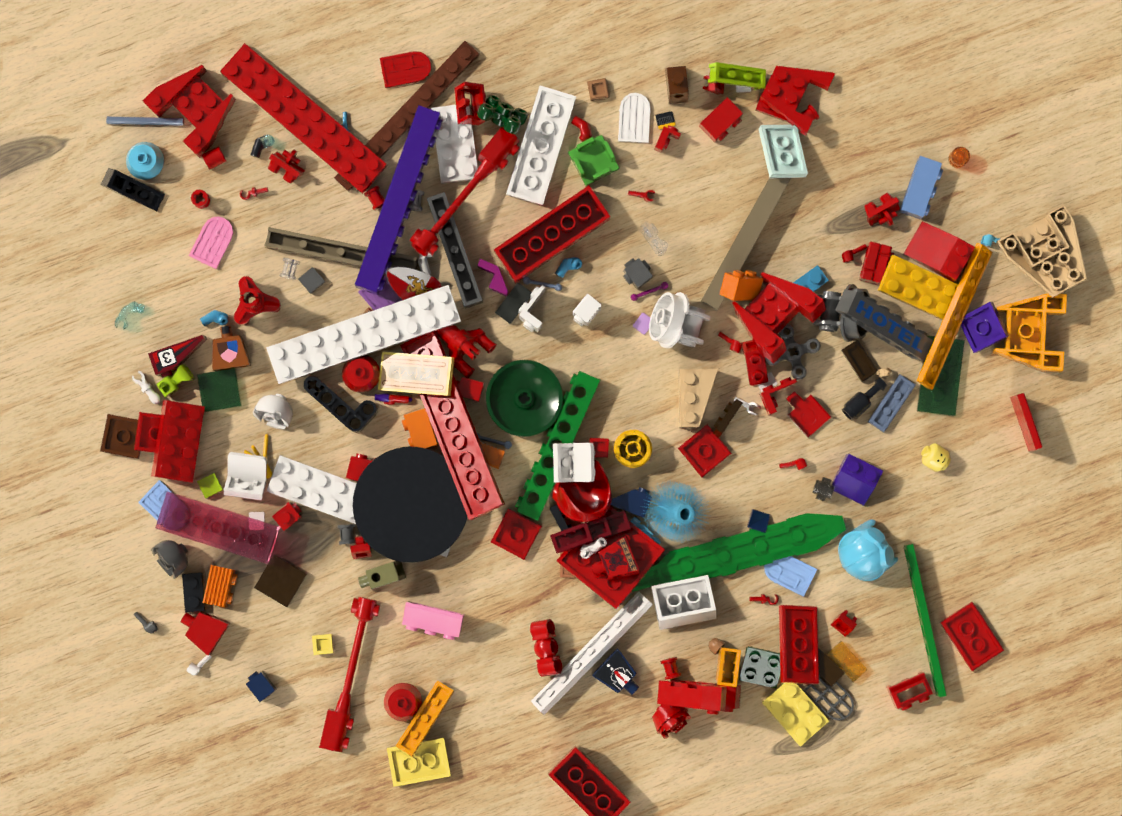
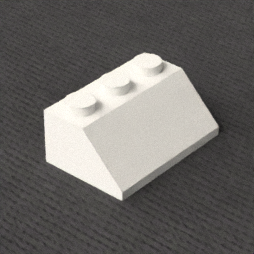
(684, 602)

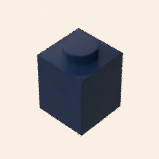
(260, 685)

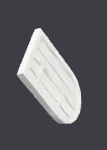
(634, 119)

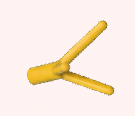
(268, 471)

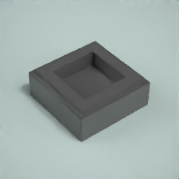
(311, 280)

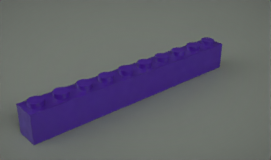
(398, 199)

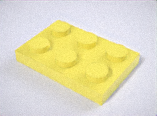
(795, 712)
(427, 763)

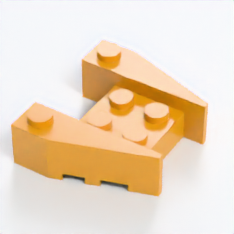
(1027, 332)

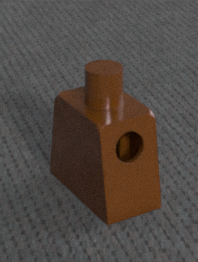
(677, 84)

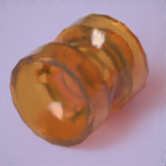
(959, 157)

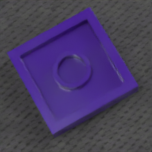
(983, 327)

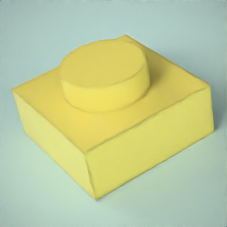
(322, 644)

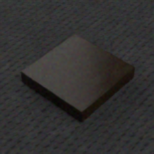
(280, 581)

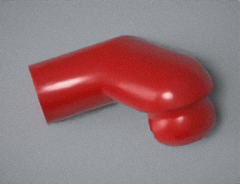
(584, 127)

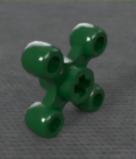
(502, 114)

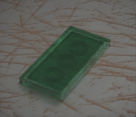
(944, 395)

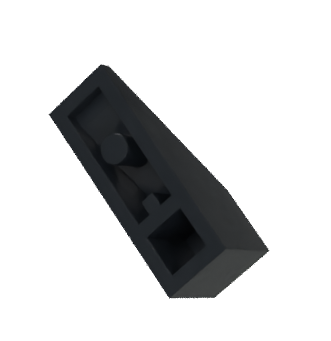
(132, 189)

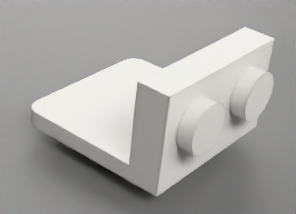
(530, 322)
(574, 462)
(246, 476)

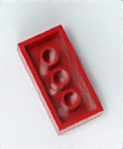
(177, 441)
(588, 785)

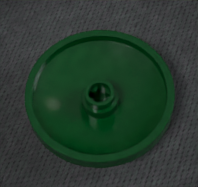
(524, 398)

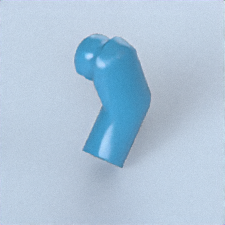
(568, 264)
(215, 316)

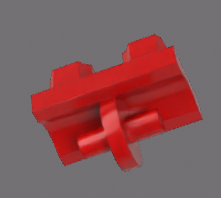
(290, 164)
(883, 213)

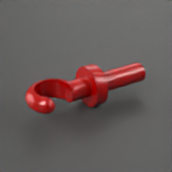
(254, 192)
(763, 599)

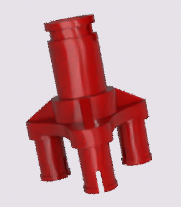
(262, 304)
(462, 342)

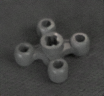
(801, 349)

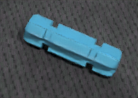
(636, 522)

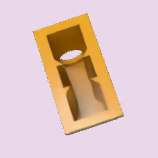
(728, 667)

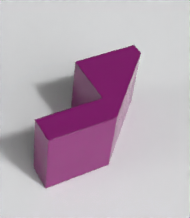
(497, 283)

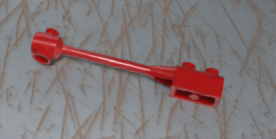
(491, 158)
(339, 720)

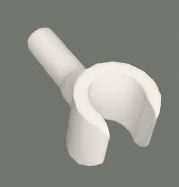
(749, 406)
(194, 669)

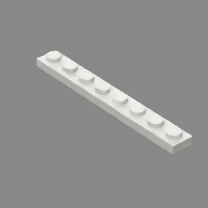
(591, 653)

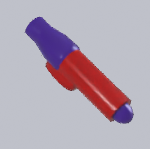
(392, 399)

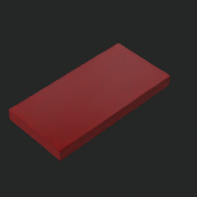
(798, 644)

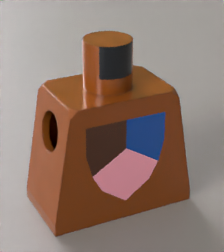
(229, 351)

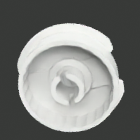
(676, 321)

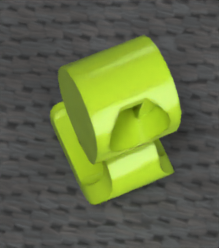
(170, 384)

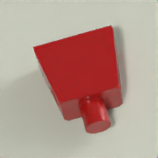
(204, 630)

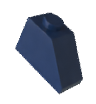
(633, 501)

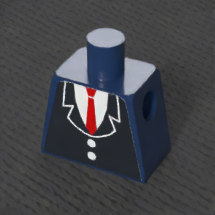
(617, 673)

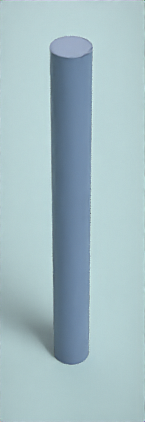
(145, 121)

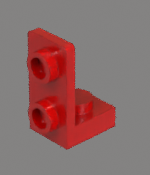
(755, 363)
(770, 402)

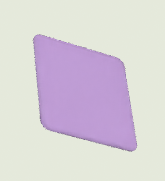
(642, 323)

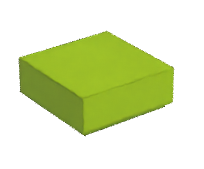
(210, 485)

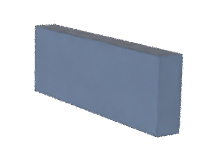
(891, 403)

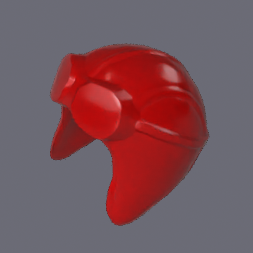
(584, 499)

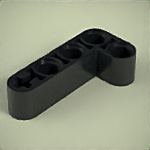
(337, 401)

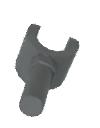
(148, 627)

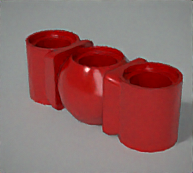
(546, 648)

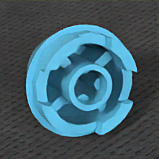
(145, 160)

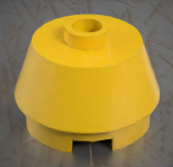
(633, 448)

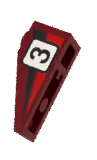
(171, 357)

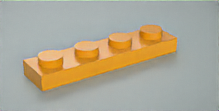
(424, 718)

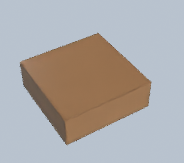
(598, 89)

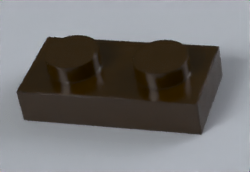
(721, 424)

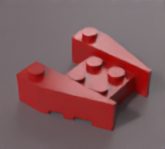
(196, 103)
(774, 310)
(699, 695)

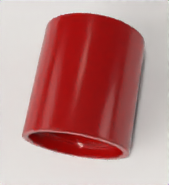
(214, 158)

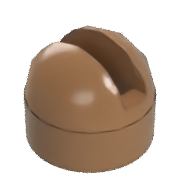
(715, 645)

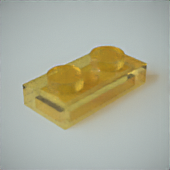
(847, 661)

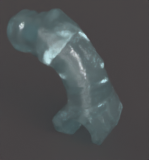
(132, 307)

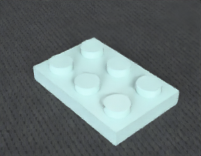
(783, 151)

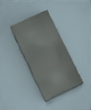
(510, 306)

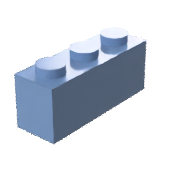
(921, 188)

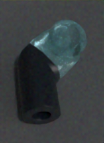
(261, 143)

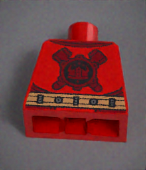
(616, 561)

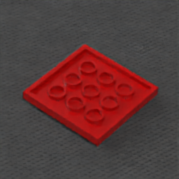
(614, 591)

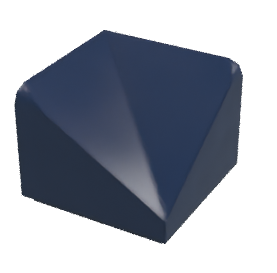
(758, 520)

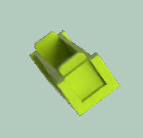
(737, 75)

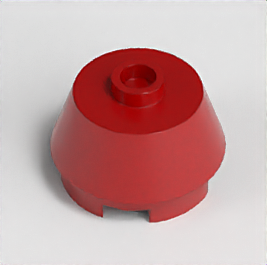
(361, 374)
(402, 701)
(670, 719)

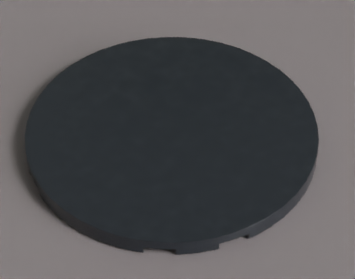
(408, 505)

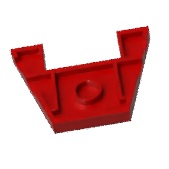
(787, 89)

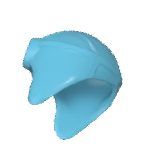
(866, 552)

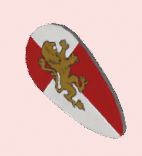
(410, 282)

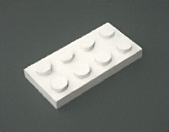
(455, 147)

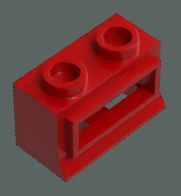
(477, 98)
(906, 684)

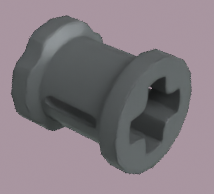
(346, 534)

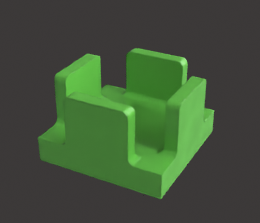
(593, 159)

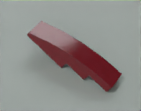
(590, 532)

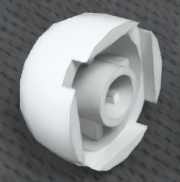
(274, 410)

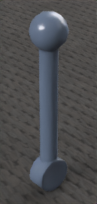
(558, 287)
(507, 444)

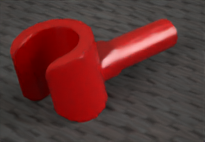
(642, 194)
(847, 256)
(735, 345)
(800, 464)

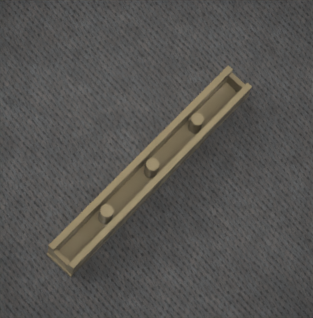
(746, 238)
(327, 249)

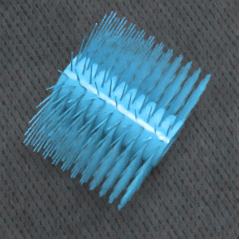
(675, 511)

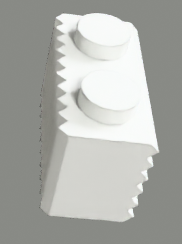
(586, 310)

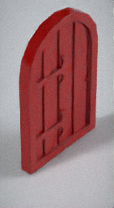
(405, 68)

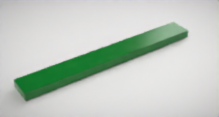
(924, 620)

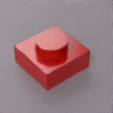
(601, 447)

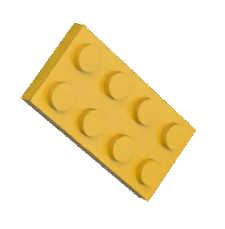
(917, 287)

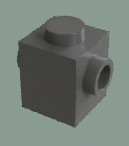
(637, 272)

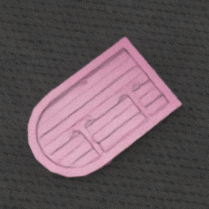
(212, 241)

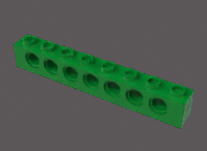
(590, 385)

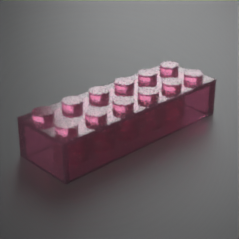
(217, 527)

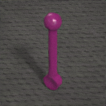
(664, 285)

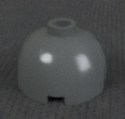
(171, 557)

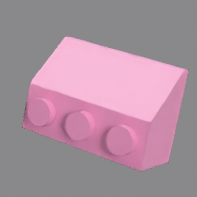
(432, 620)

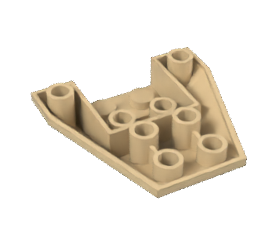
(1048, 252)

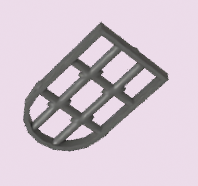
(833, 706)

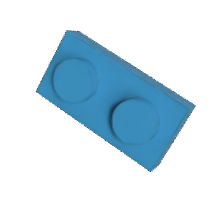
(813, 279)

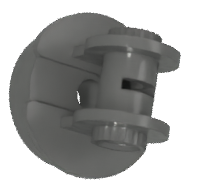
(829, 318)

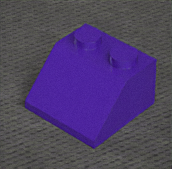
(856, 479)

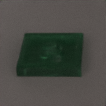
(219, 390)

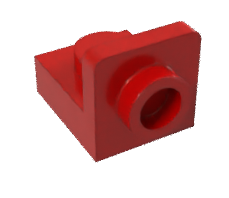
(663, 141)
(287, 515)

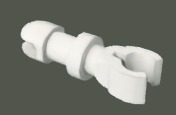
(147, 388)

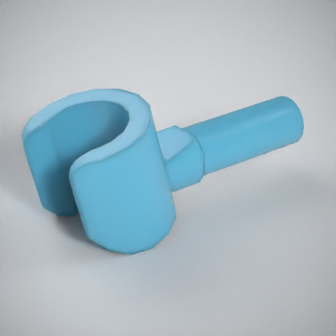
(988, 239)

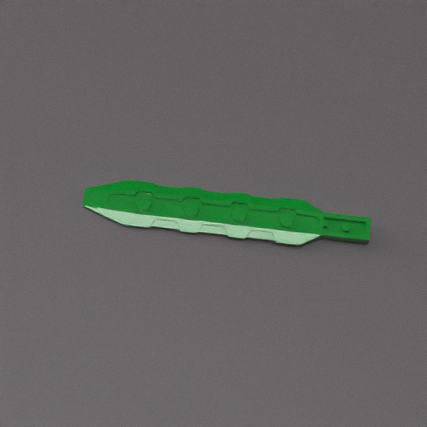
(744, 550)

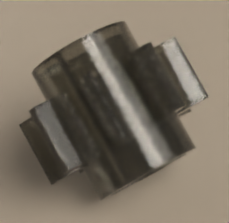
(823, 489)

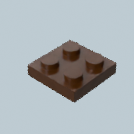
(120, 436)

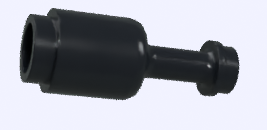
(861, 401)

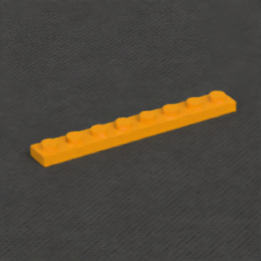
(954, 316)

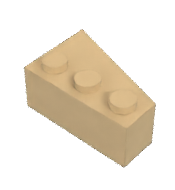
(694, 393)

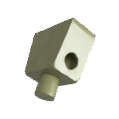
(388, 574)

